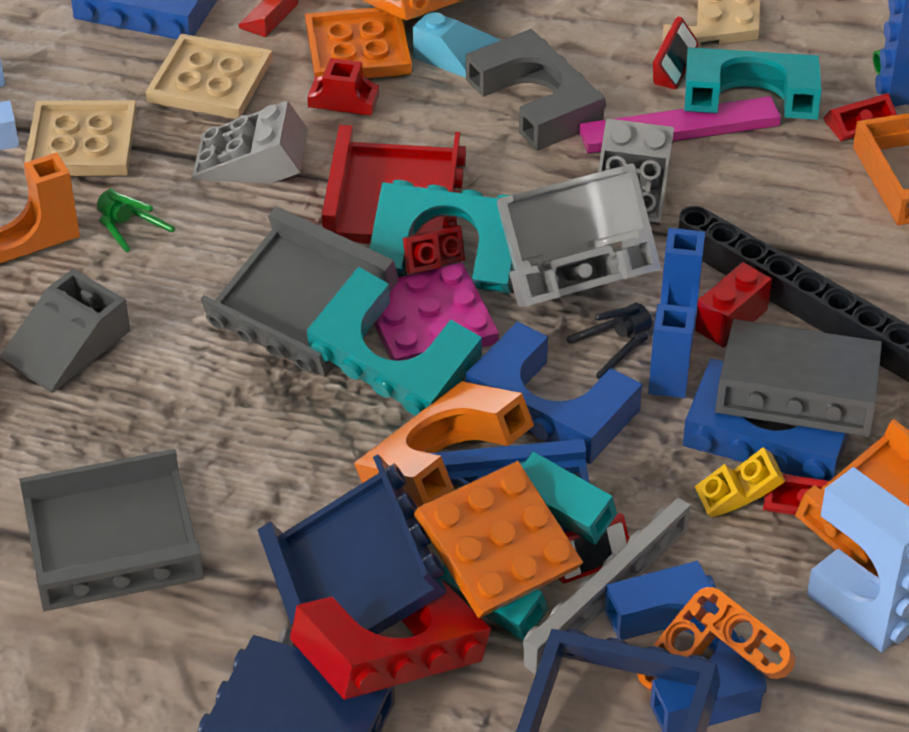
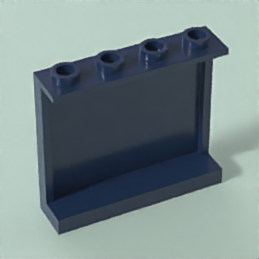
(359, 552)
(283, 692)

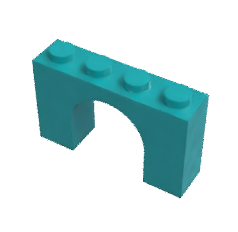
(790, 76)
(407, 208)
(412, 382)
(575, 507)

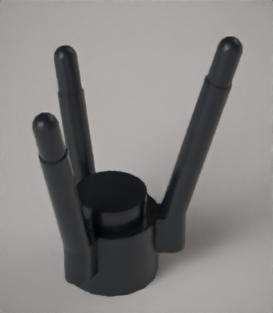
(627, 322)

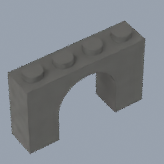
(532, 60)

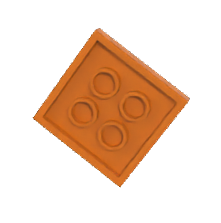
(361, 36)
(498, 539)

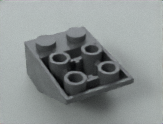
(67, 330)

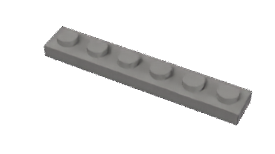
(632, 561)

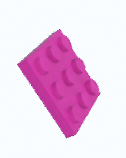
(425, 304)

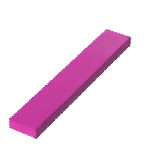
(731, 118)

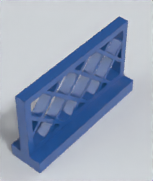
(473, 464)

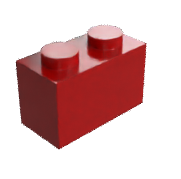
(737, 296)

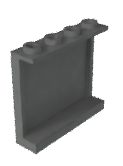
(289, 285)
(799, 377)
(110, 530)

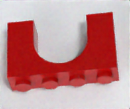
(364, 662)

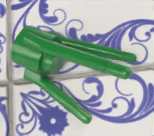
(119, 208)

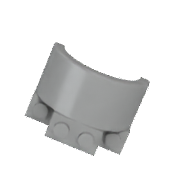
(561, 234)

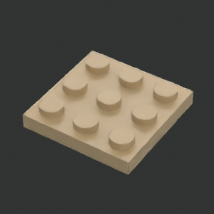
(209, 76)
(86, 134)

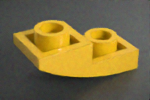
(734, 488)

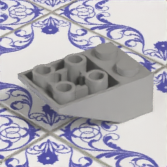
(253, 147)
(648, 149)

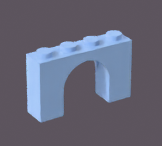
(880, 525)

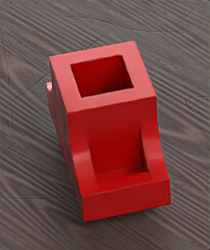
(344, 89)

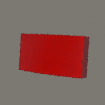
(433, 248)

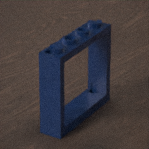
(620, 655)

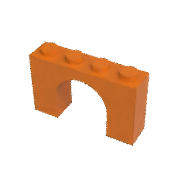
(49, 212)
(458, 416)

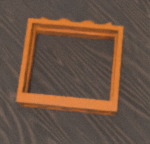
(869, 140)

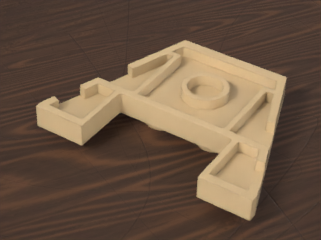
(725, 21)

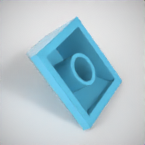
(446, 42)

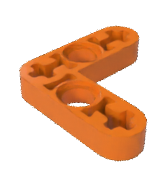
(721, 626)

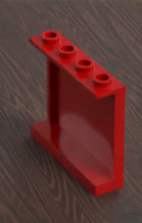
(362, 167)

